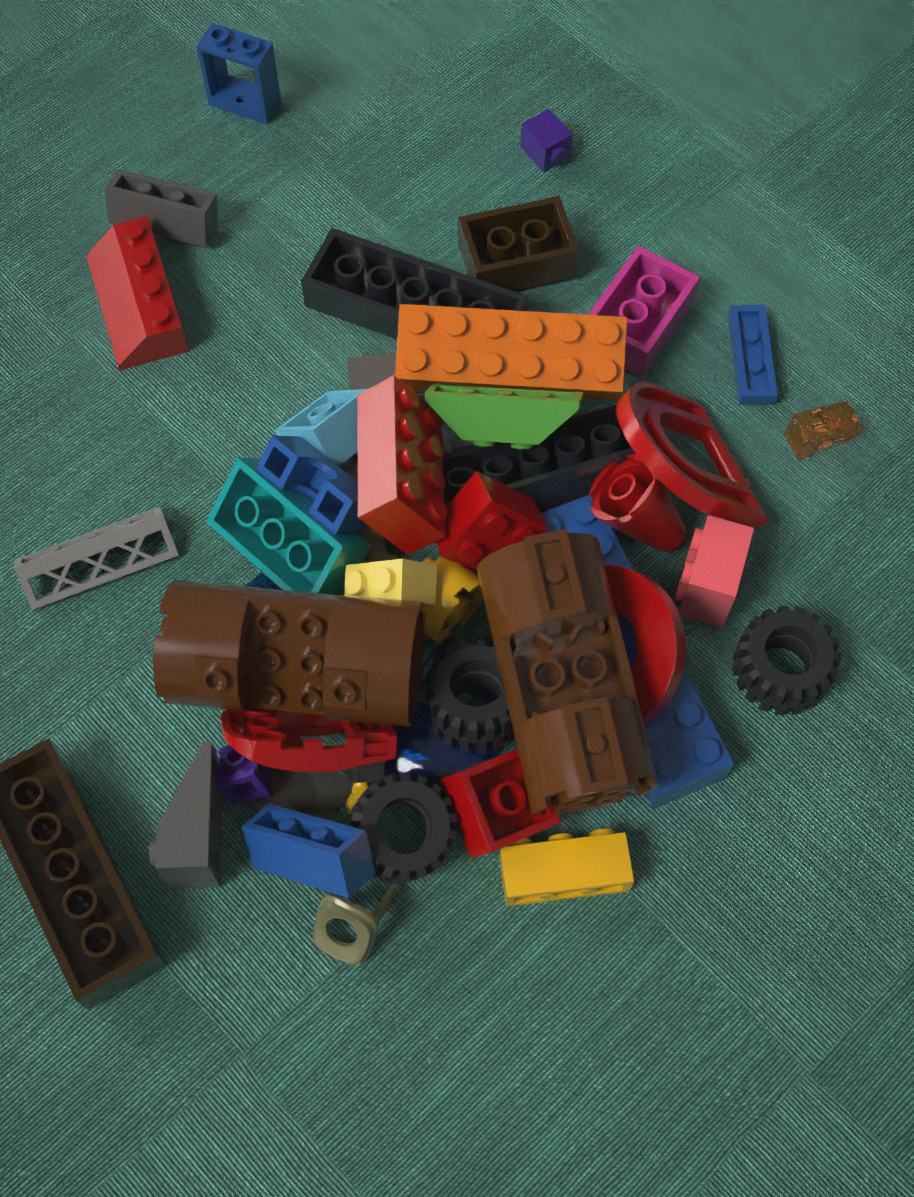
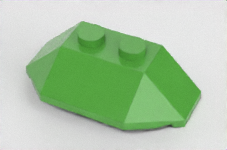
(502, 414)

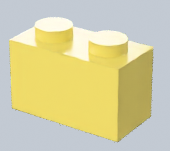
(393, 580)

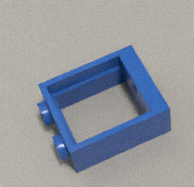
(224, 90)

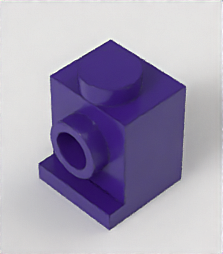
(238, 769)

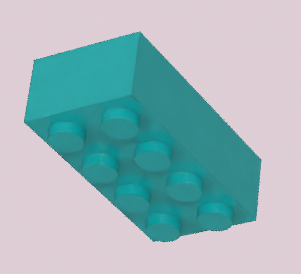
(281, 535)

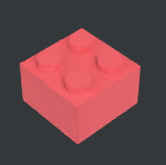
(713, 571)

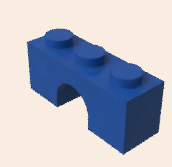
(300, 467)

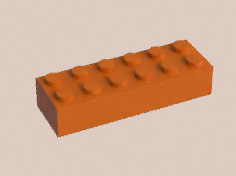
(511, 350)

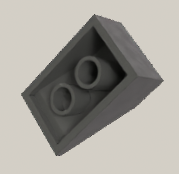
(191, 828)

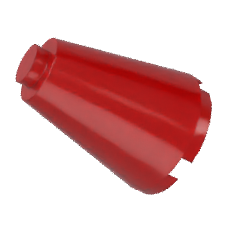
(637, 504)

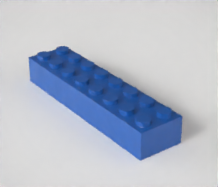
(682, 736)

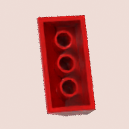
(135, 295)

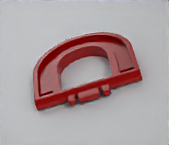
(641, 417)
(657, 635)

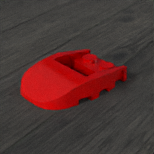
(275, 740)

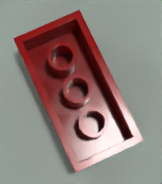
(400, 466)

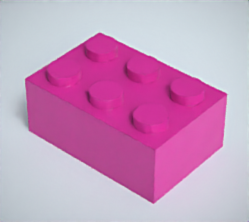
(654, 300)

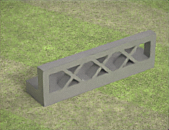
(89, 544)

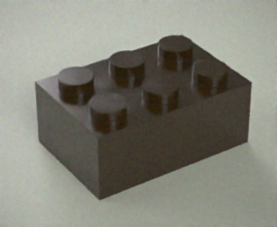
(519, 244)

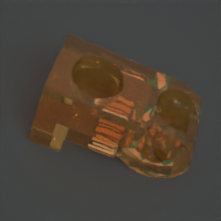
(822, 428)

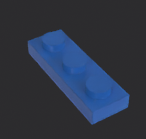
(752, 354)

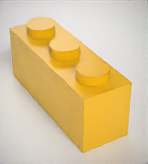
(566, 867)

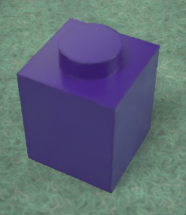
(546, 140)

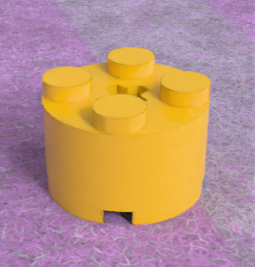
(456, 598)

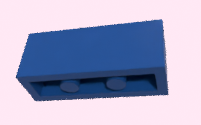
(309, 850)

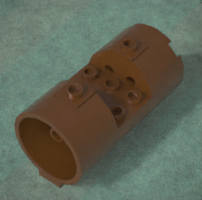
(290, 652)
(566, 673)

